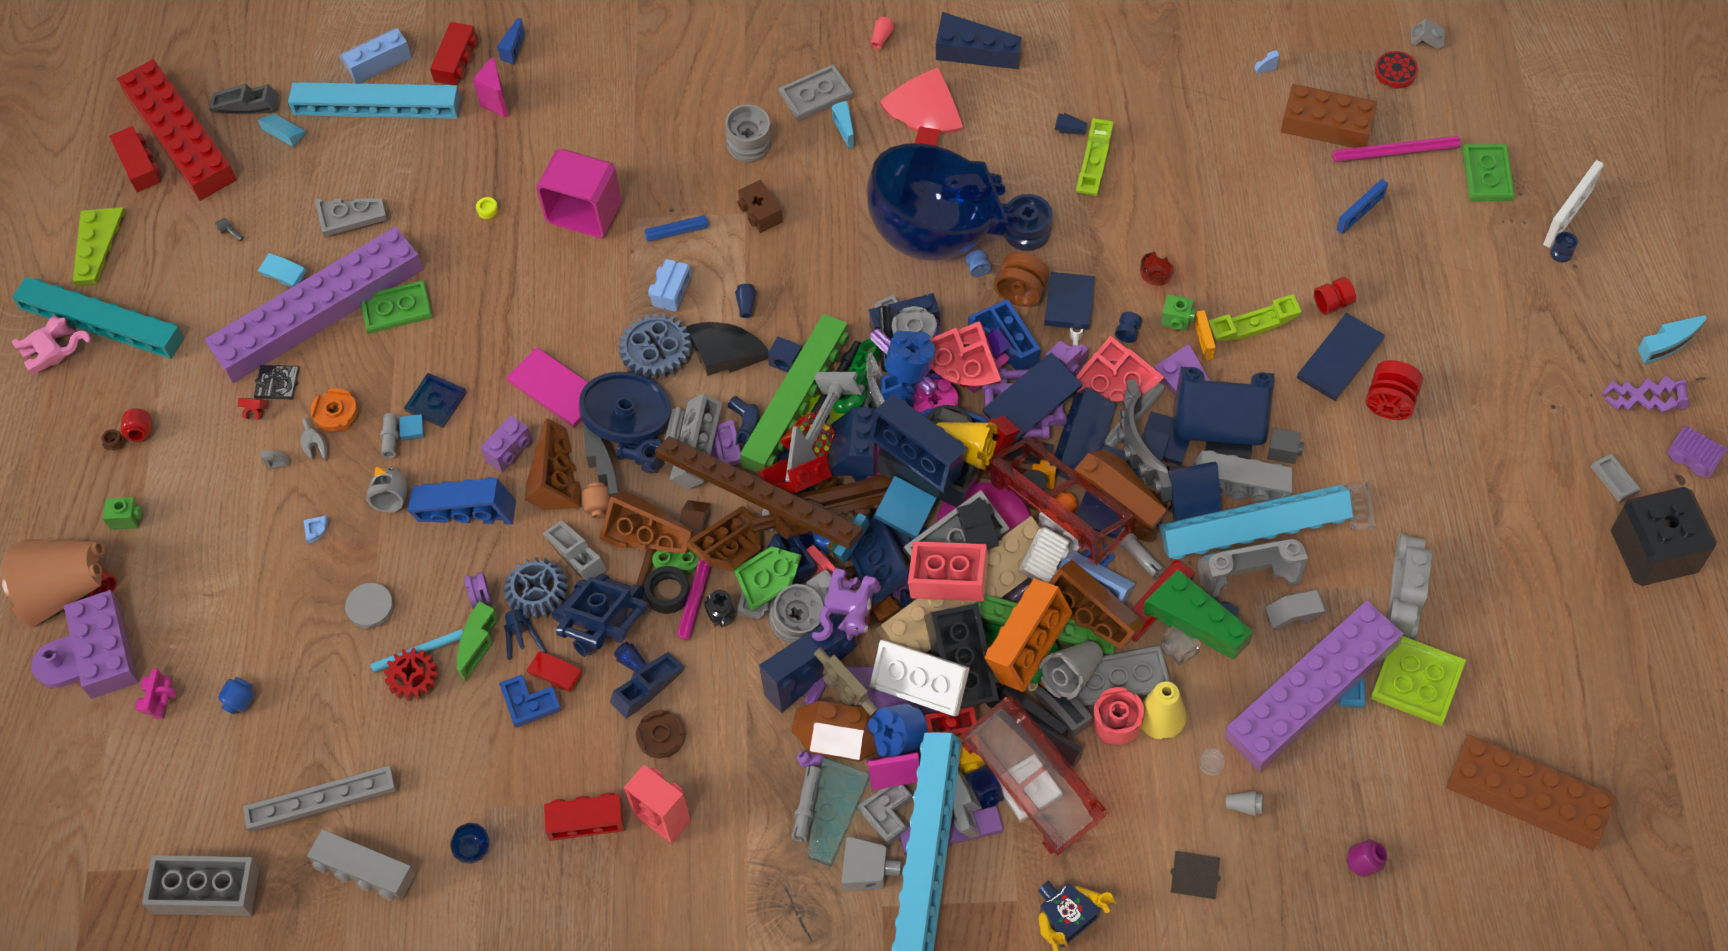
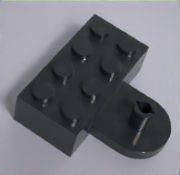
(954, 494)

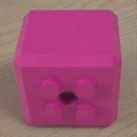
(579, 193)

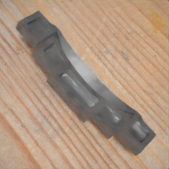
(1136, 450)

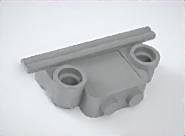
(1409, 584)

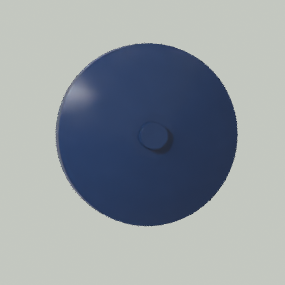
(624, 407)

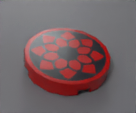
(1396, 69)

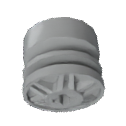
(747, 133)
(799, 601)

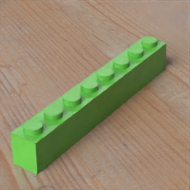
(794, 393)

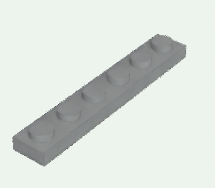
(319, 798)

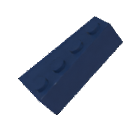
(976, 43)

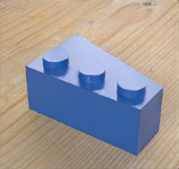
(1024, 349)

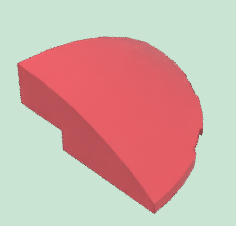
(924, 103)
(965, 357)
(1112, 367)

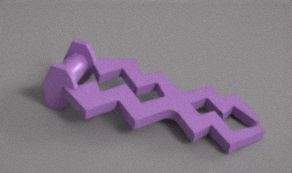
(1637, 395)

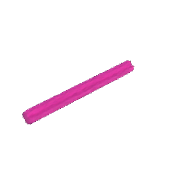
(1396, 148)

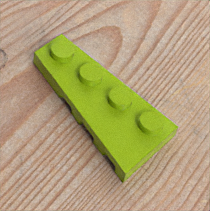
(94, 242)

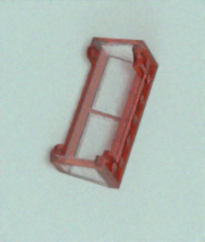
(1035, 774)

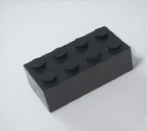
(960, 638)

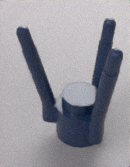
(517, 624)

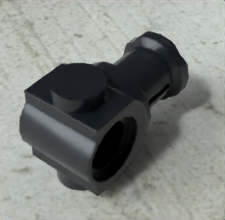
(720, 608)

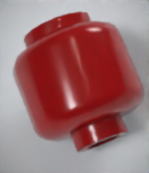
(136, 425)

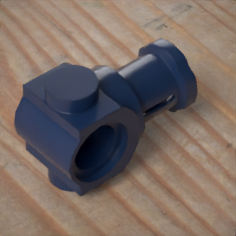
(641, 453)

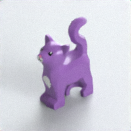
(845, 601)

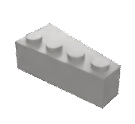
(1248, 477)

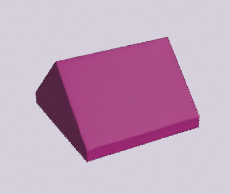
(490, 89)
(893, 770)

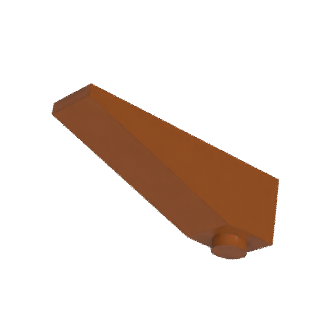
(551, 474)
(1122, 485)
(641, 525)

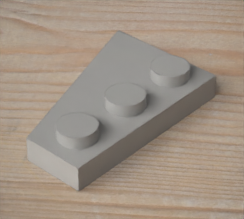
(343, 216)

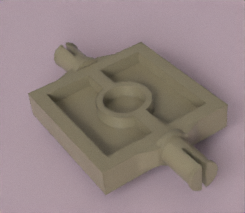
(841, 678)

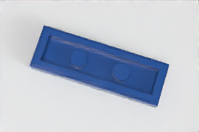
(1362, 206)

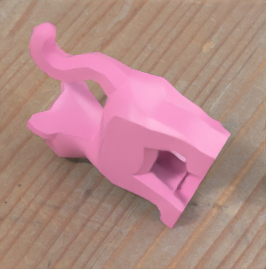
(45, 345)

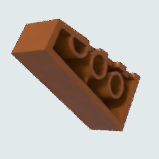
(1096, 606)

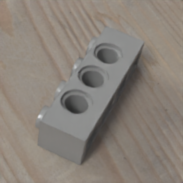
(699, 432)

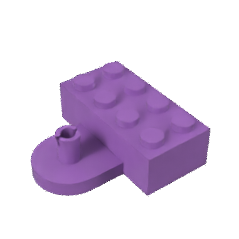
(93, 653)

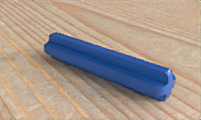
(676, 228)

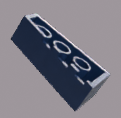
(796, 667)

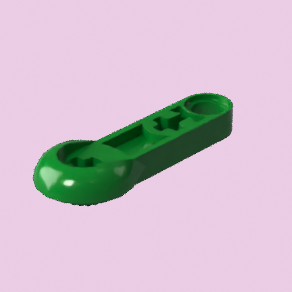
(847, 402)

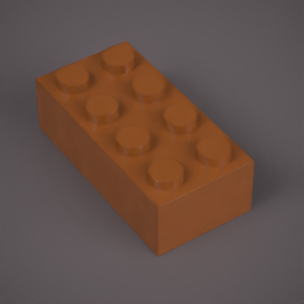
(1328, 116)

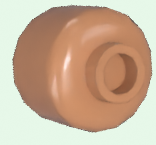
(596, 499)

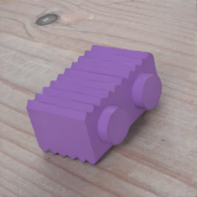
(1696, 452)

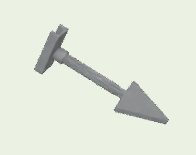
(834, 385)

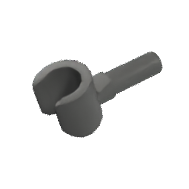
(223, 225)

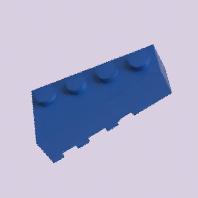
(462, 501)

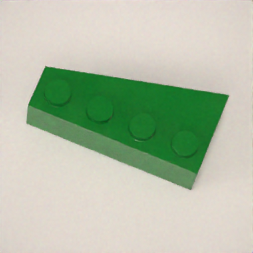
(1197, 614)

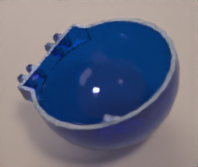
(914, 216)

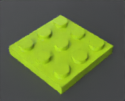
(1419, 680)

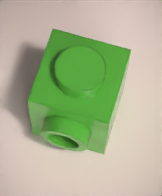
(122, 513)

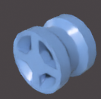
(978, 264)

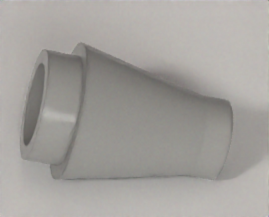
(1246, 802)

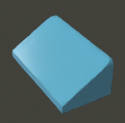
(281, 129)

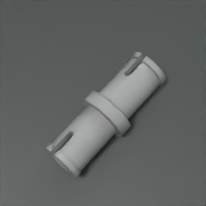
(389, 435)

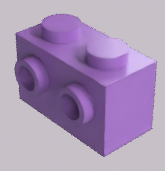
(506, 443)

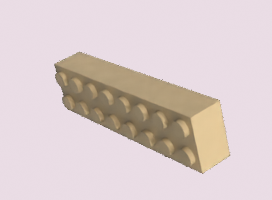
(909, 625)

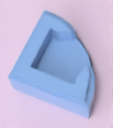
(1268, 64)
(315, 528)

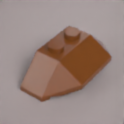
(727, 542)
(834, 730)

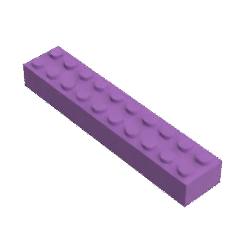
(313, 304)

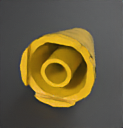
(976, 437)

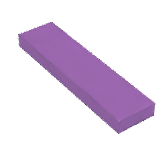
(986, 820)

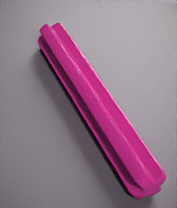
(693, 601)

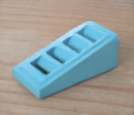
(842, 120)

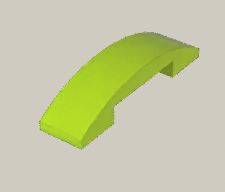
(1095, 157)
(1257, 321)

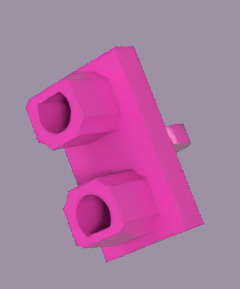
(157, 693)

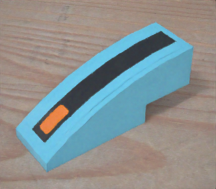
(1670, 338)

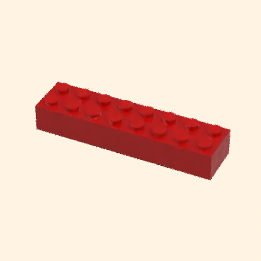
(176, 129)

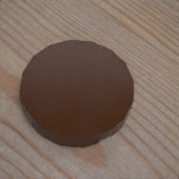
(660, 734)

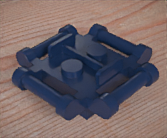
(602, 608)

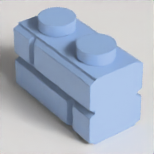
(670, 285)

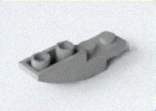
(964, 805)

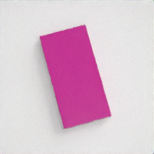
(549, 385)

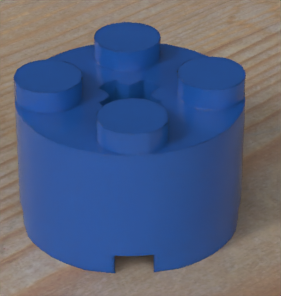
(910, 356)
(898, 729)

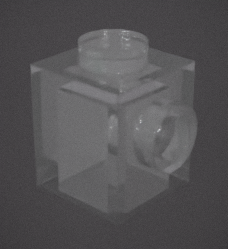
(1179, 646)

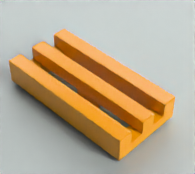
(1204, 335)

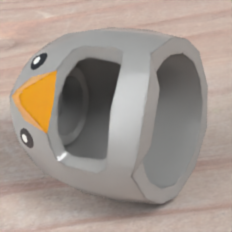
(387, 490)

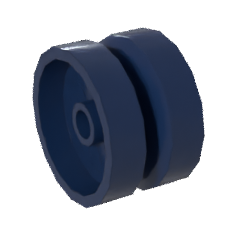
(1033, 222)

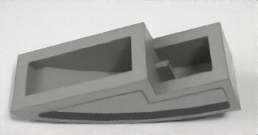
(575, 551)

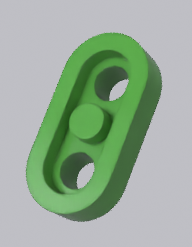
(676, 560)

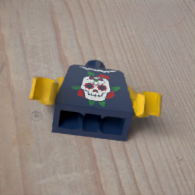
(1069, 912)

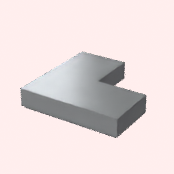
(880, 811)

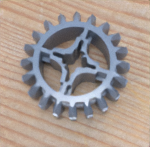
(535, 579)

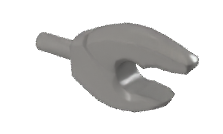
(312, 438)

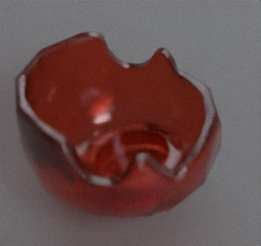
(1155, 270)

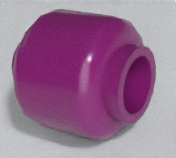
(1367, 858)

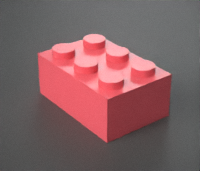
(948, 571)
(658, 803)

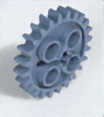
(672, 336)

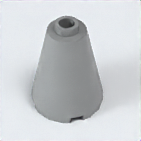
(1070, 668)

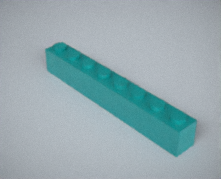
(99, 317)

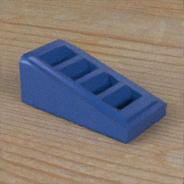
(511, 42)

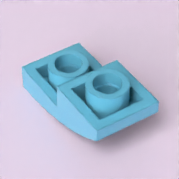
(281, 269)

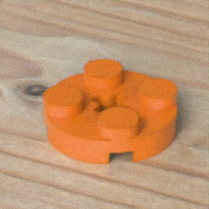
(334, 421)

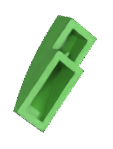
(475, 639)

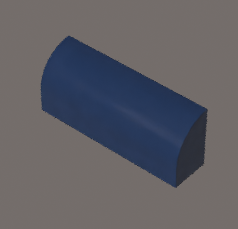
(1085, 428)

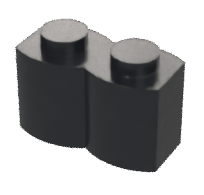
(977, 524)

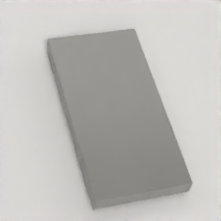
(1133, 670)

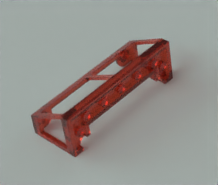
(1009, 478)

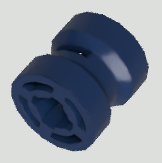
(1563, 247)
(1128, 327)

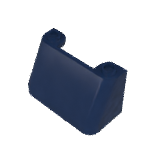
(1222, 409)

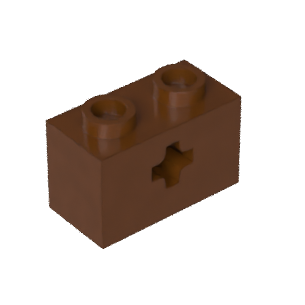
(760, 206)

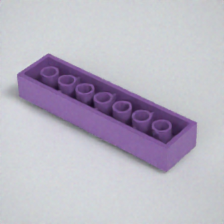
(1313, 685)

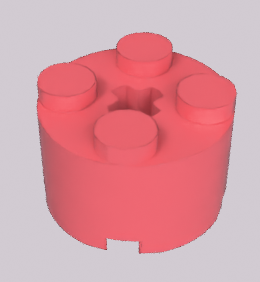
(1130, 713)

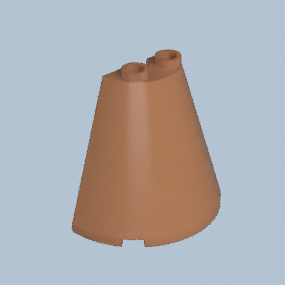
(48, 575)

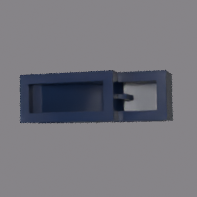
(646, 684)

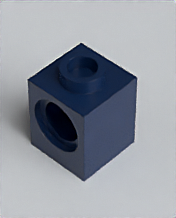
(783, 354)

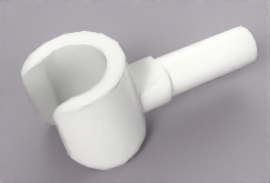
(1076, 336)

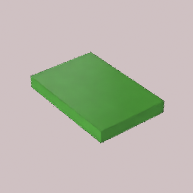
(1488, 172)
(397, 307)

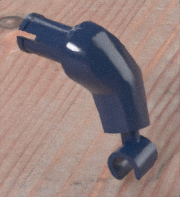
(750, 418)

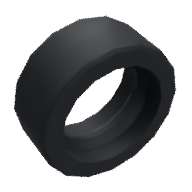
(659, 575)

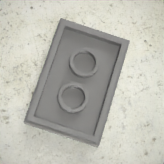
(815, 92)

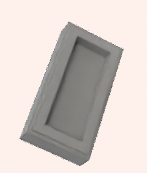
(1615, 478)

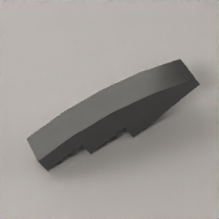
(598, 457)

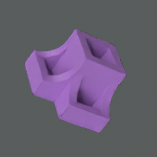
(1071, 357)

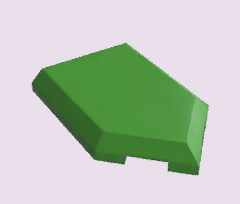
(767, 575)

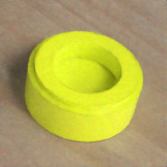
(487, 208)

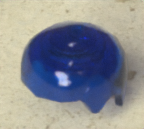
(469, 843)

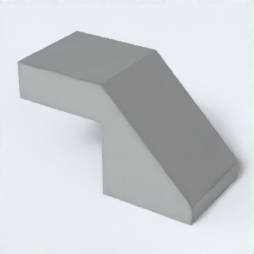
(1299, 606)

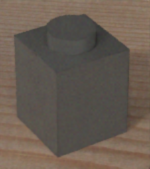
(1285, 446)

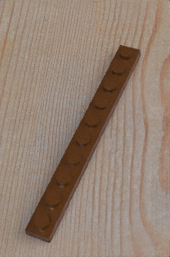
(759, 492)

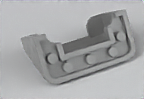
(1283, 557)

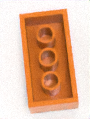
(1028, 634)

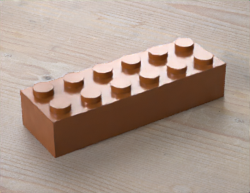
(1531, 792)

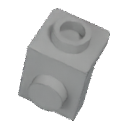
(1429, 33)

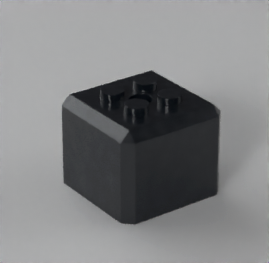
(1656, 550)

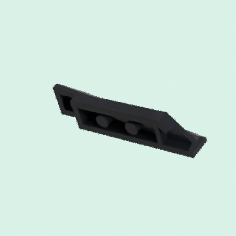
(1050, 726)

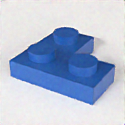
(526, 707)

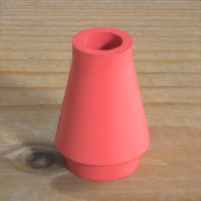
(882, 30)

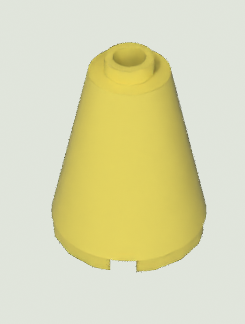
(1164, 712)

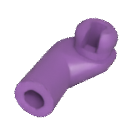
(806, 759)

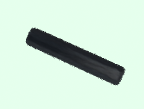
(885, 326)

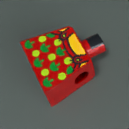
(824, 439)

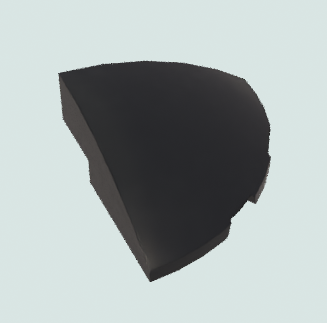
(725, 346)

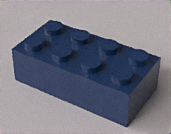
(918, 442)

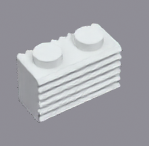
(1044, 555)

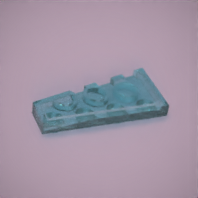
(835, 806)

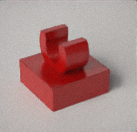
(252, 405)

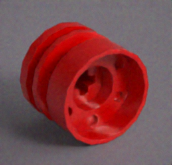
(1394, 390)

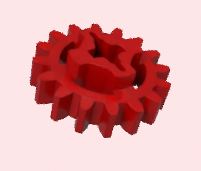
(403, 667)

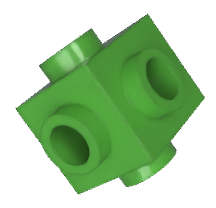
(1178, 312)

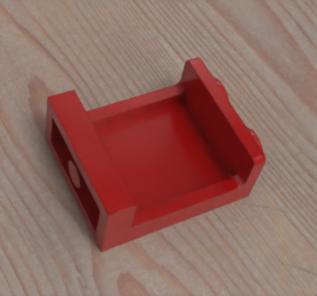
(799, 476)

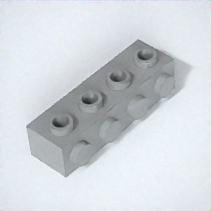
(361, 865)

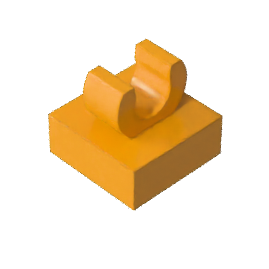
(1048, 471)

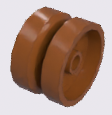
(1021, 279)

